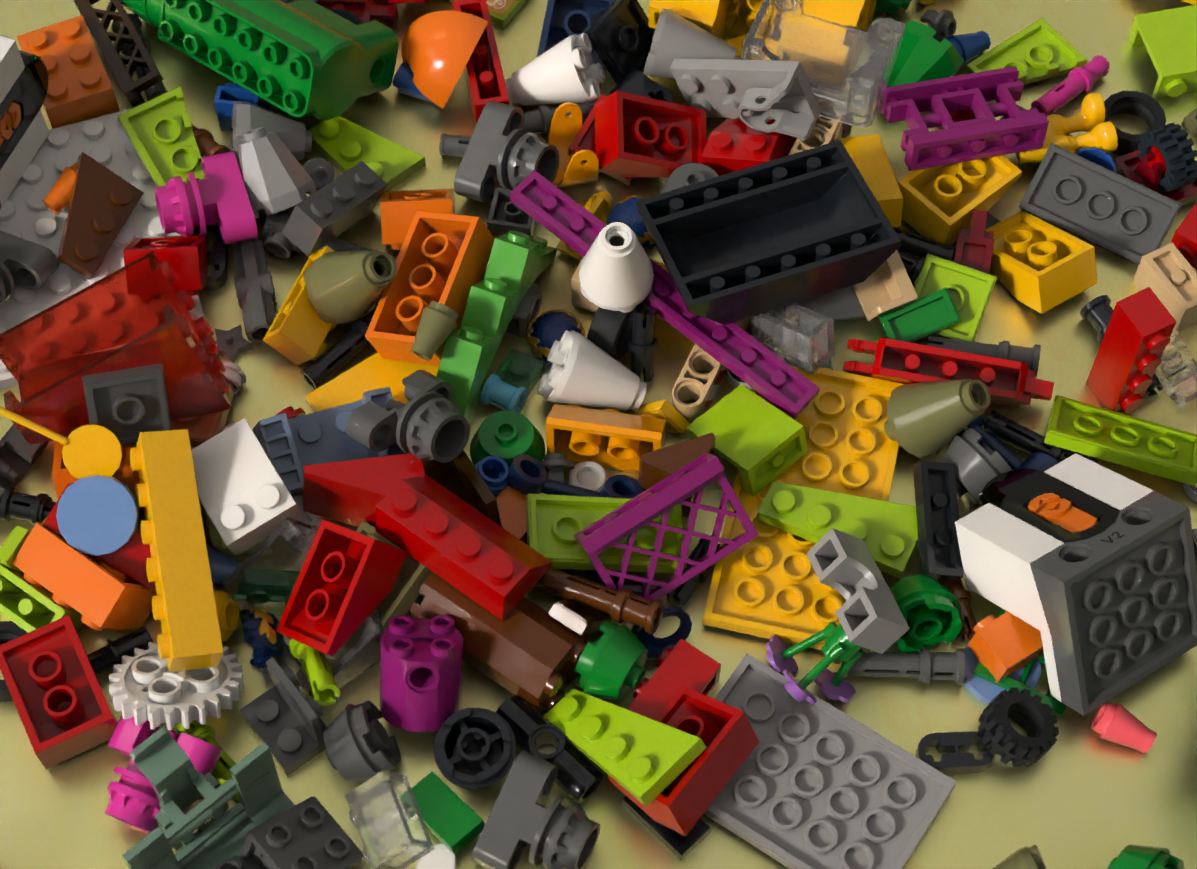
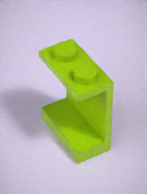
(1172, 46)
(752, 437)

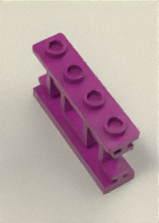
(968, 138)

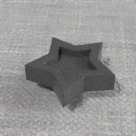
(231, 343)

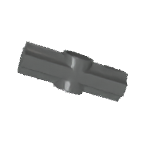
(254, 288)

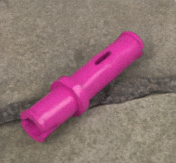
(1079, 81)

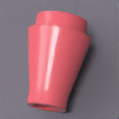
(1122, 727)

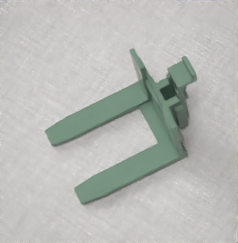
(180, 786)

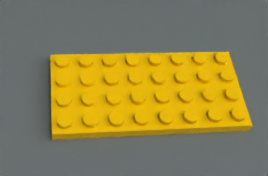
(770, 580)

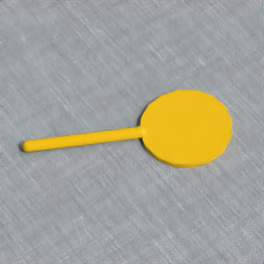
(85, 451)

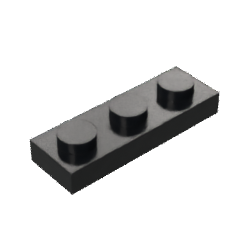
(936, 520)

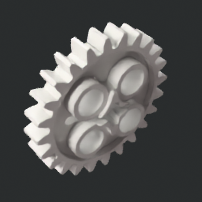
(151, 693)

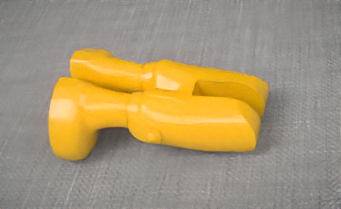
(1090, 119)

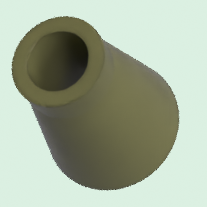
(433, 329)

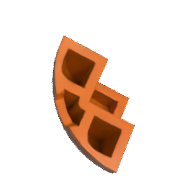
(439, 49)

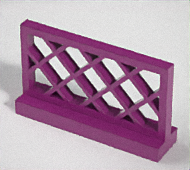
(657, 502)

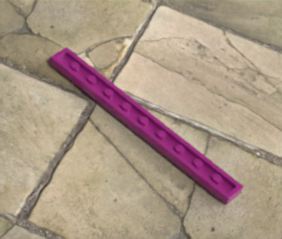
(725, 343)

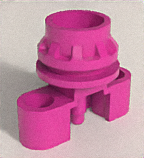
(211, 200)
(133, 797)

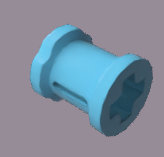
(503, 394)

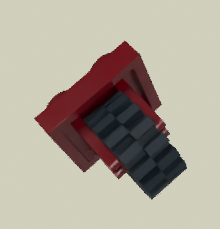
(1163, 163)

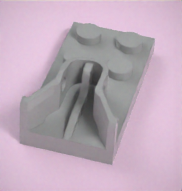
(750, 91)

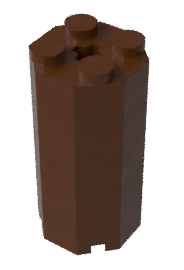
(522, 653)

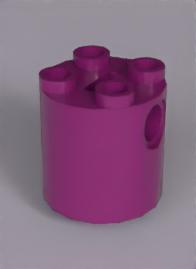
(420, 672)

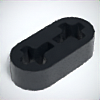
(218, 258)
(956, 744)

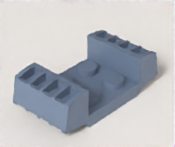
(316, 439)

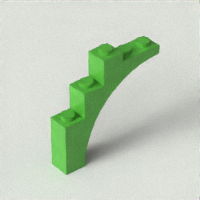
(470, 350)

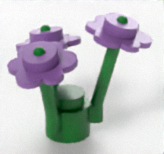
(836, 648)

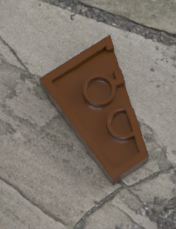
(95, 216)

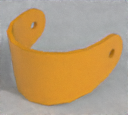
(561, 135)

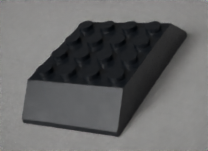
(770, 234)

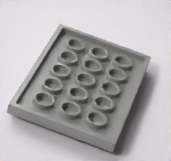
(822, 783)

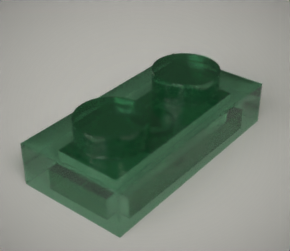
(264, 585)

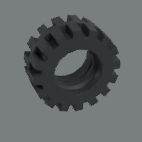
(1006, 740)

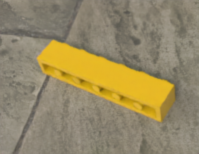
(177, 551)

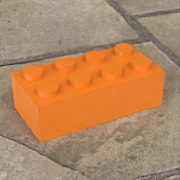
(437, 264)

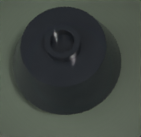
(474, 748)

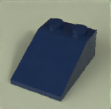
(570, 18)

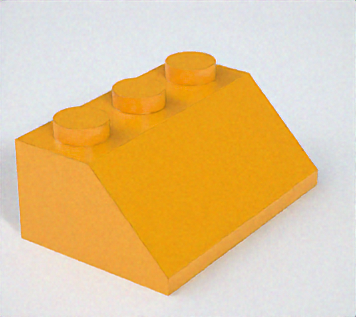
(603, 436)

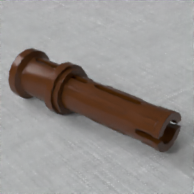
(620, 603)

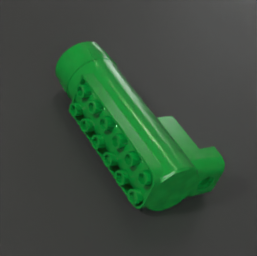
(280, 50)

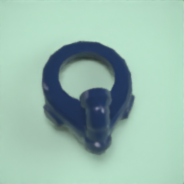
(657, 645)

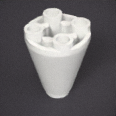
(558, 75)
(616, 270)
(589, 377)

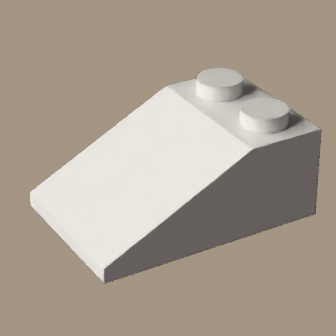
(241, 487)

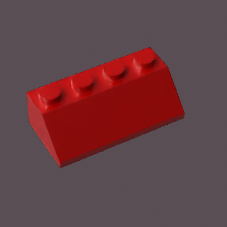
(459, 544)

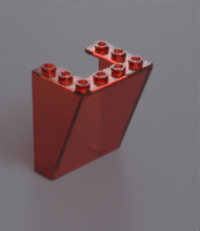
(111, 326)

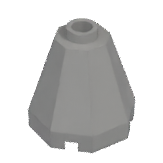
(291, 132)
(271, 173)

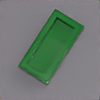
(921, 317)
(446, 813)

